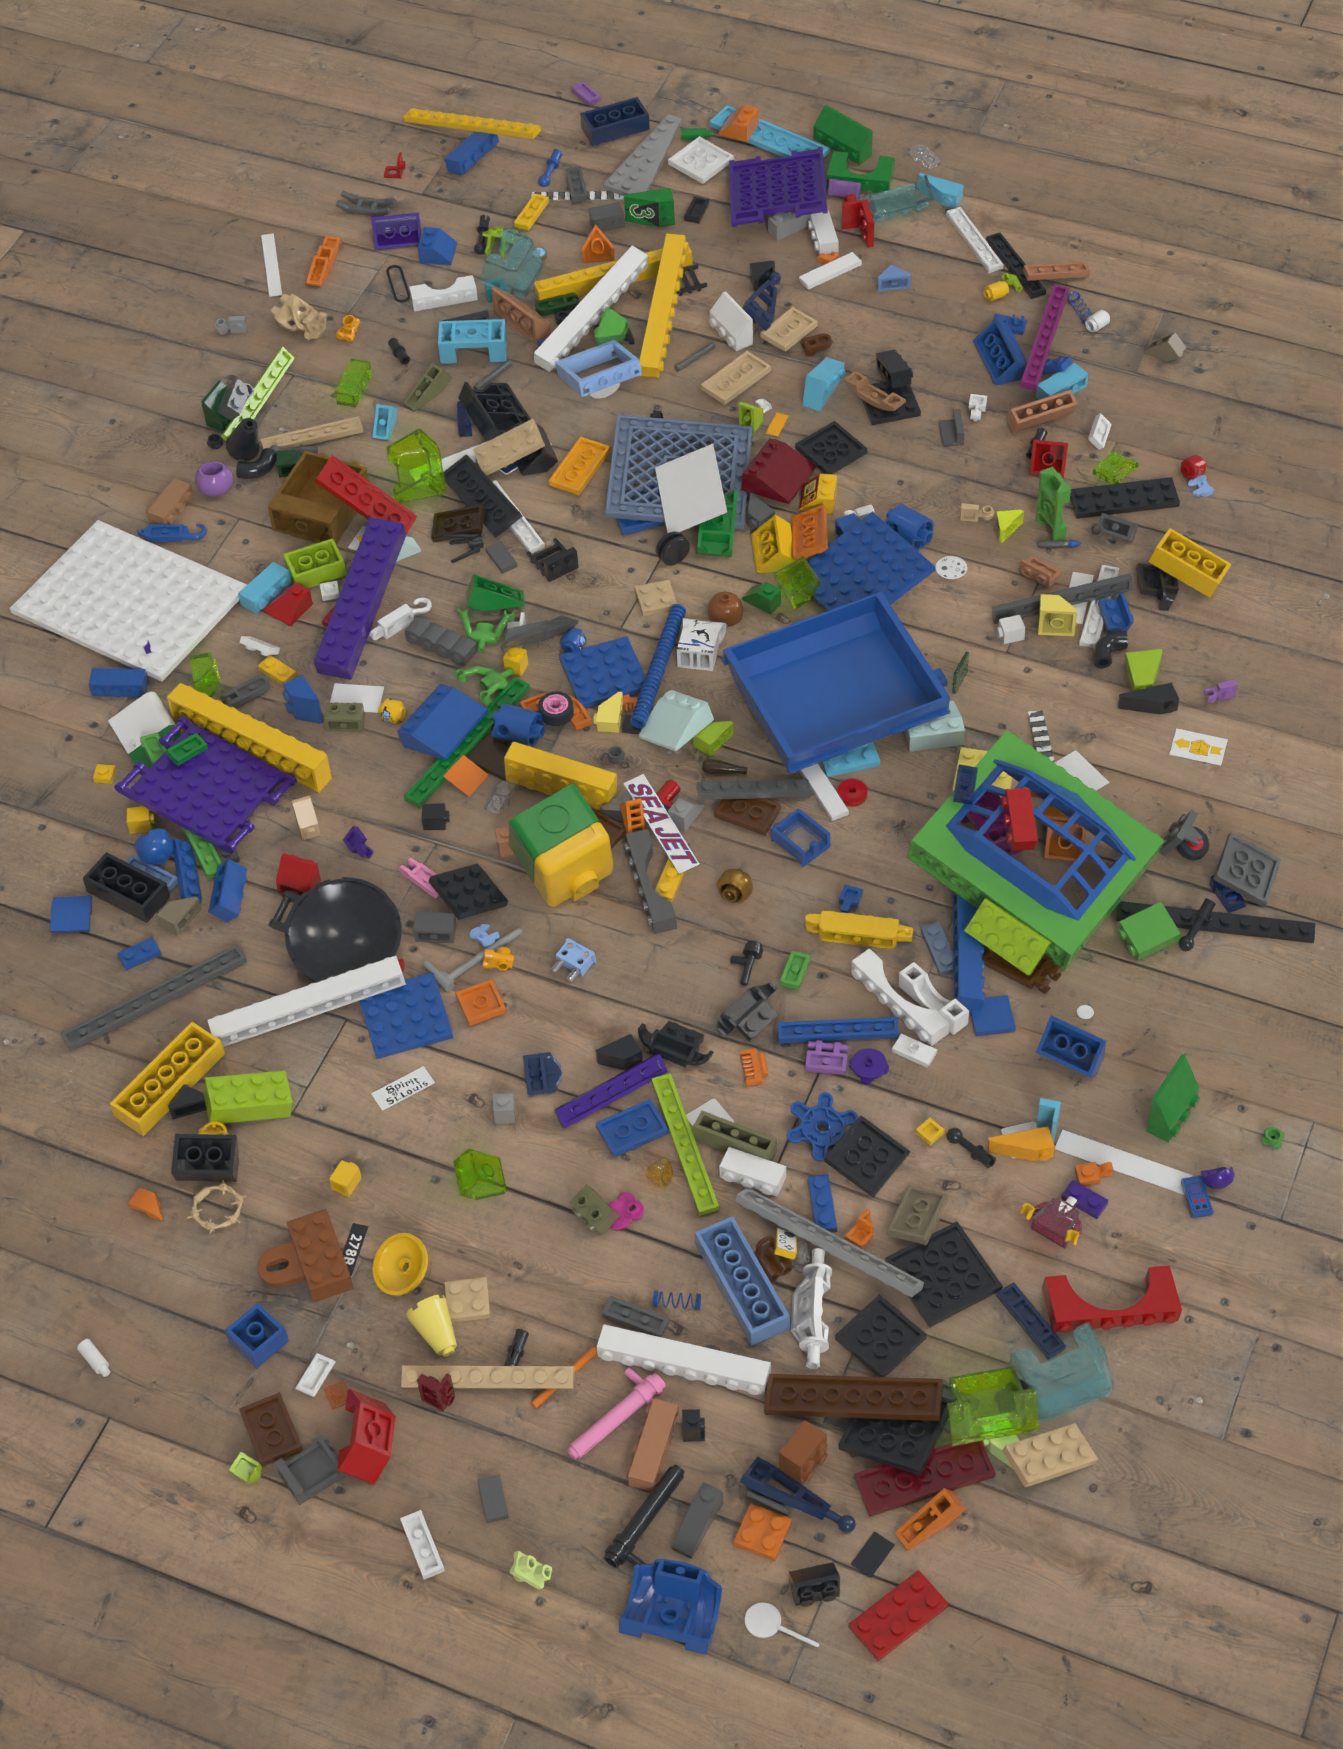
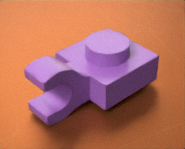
(1223, 691)

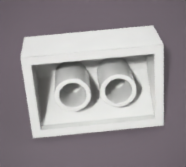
(731, 322)

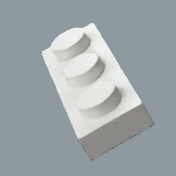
(422, 1544)

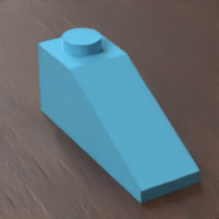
(945, 191)

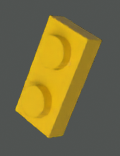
(276, 670)

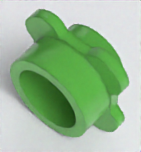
(1275, 1133)

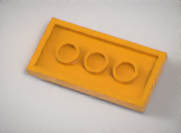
(579, 466)

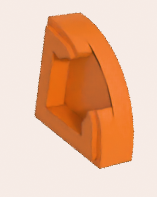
(826, 258)

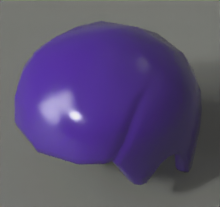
(1218, 1177)

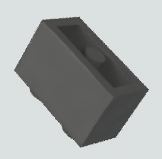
(607, 216)
(435, 927)

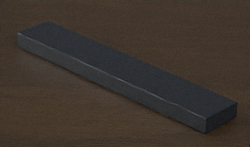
(1014, 264)

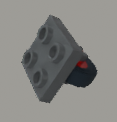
(1189, 840)

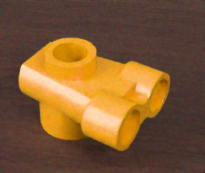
(349, 328)
(500, 959)

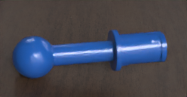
(552, 163)

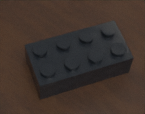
(126, 887)

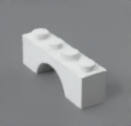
(427, 298)
(918, 986)

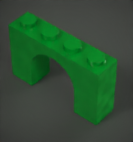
(876, 181)

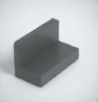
(952, 430)

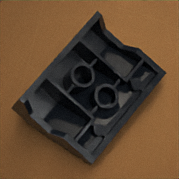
(493, 409)

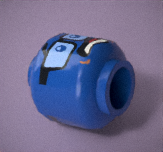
(573, 640)

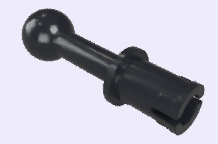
(483, 226)
(1186, 942)
(978, 1153)

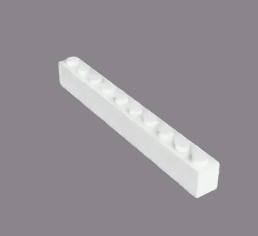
(590, 308)
(307, 1001)

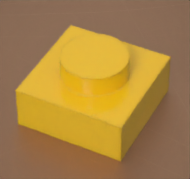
(104, 773)
(930, 1131)

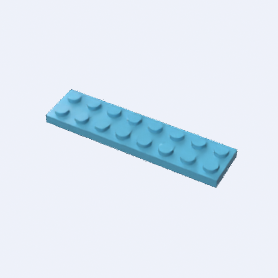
(771, 137)

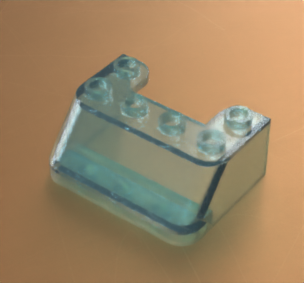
(899, 200)
(519, 268)
(1069, 1378)

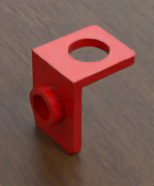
(399, 168)

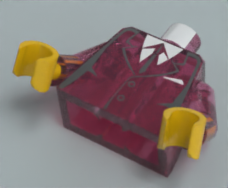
(1055, 1220)

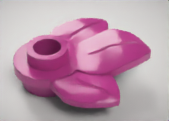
(624, 1207)

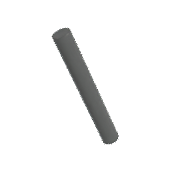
(695, 356)
(493, 375)

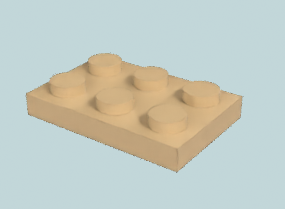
(789, 329)

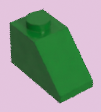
(764, 596)

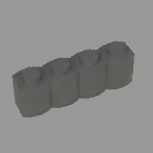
(440, 640)

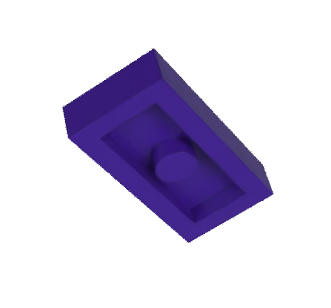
(1087, 1199)

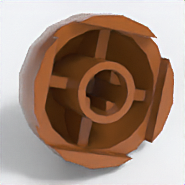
(725, 608)

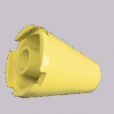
(434, 1324)

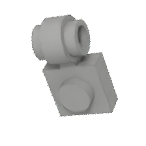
(236, 324)

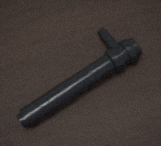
(625, 1542)

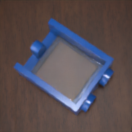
(801, 836)

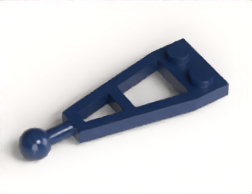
(754, 310)
(760, 1473)

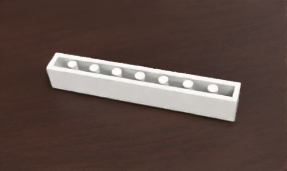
(683, 1360)

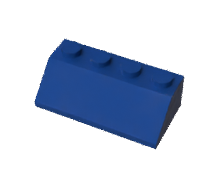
(1001, 353)

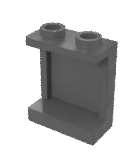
(310, 1470)

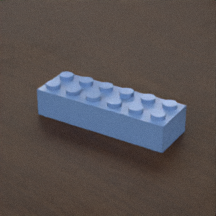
(742, 1281)

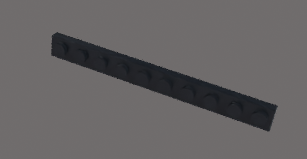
(1231, 923)

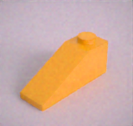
(1026, 1145)

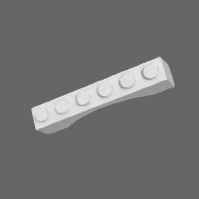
(925, 1022)

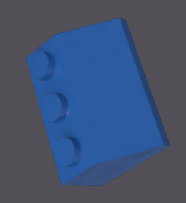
(1072, 1047)

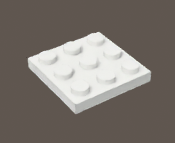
(700, 160)

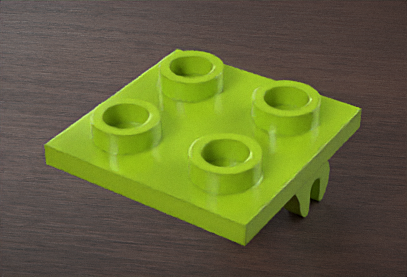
(491, 234)

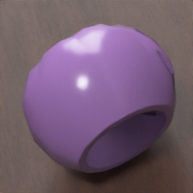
(214, 479)

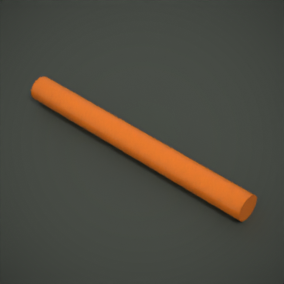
(543, 1396)

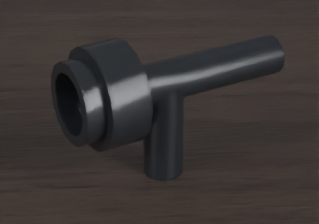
(752, 951)

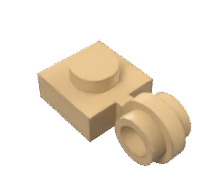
(971, 512)

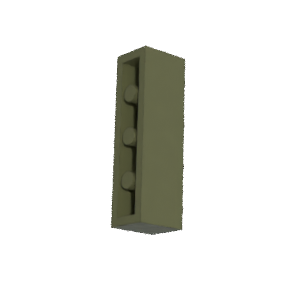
(724, 1134)

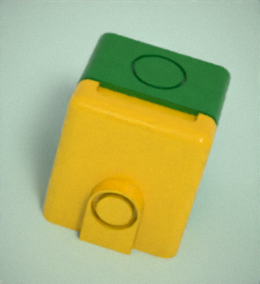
(562, 846)

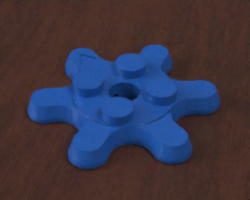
(820, 1114)

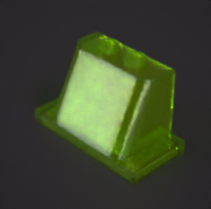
(990, 1406)

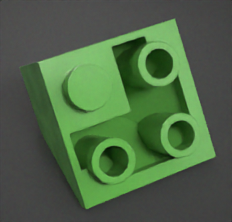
(611, 327)

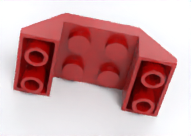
(370, 1438)

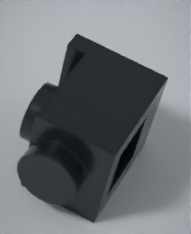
(692, 1425)

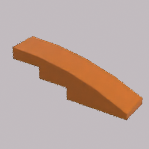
(323, 261)

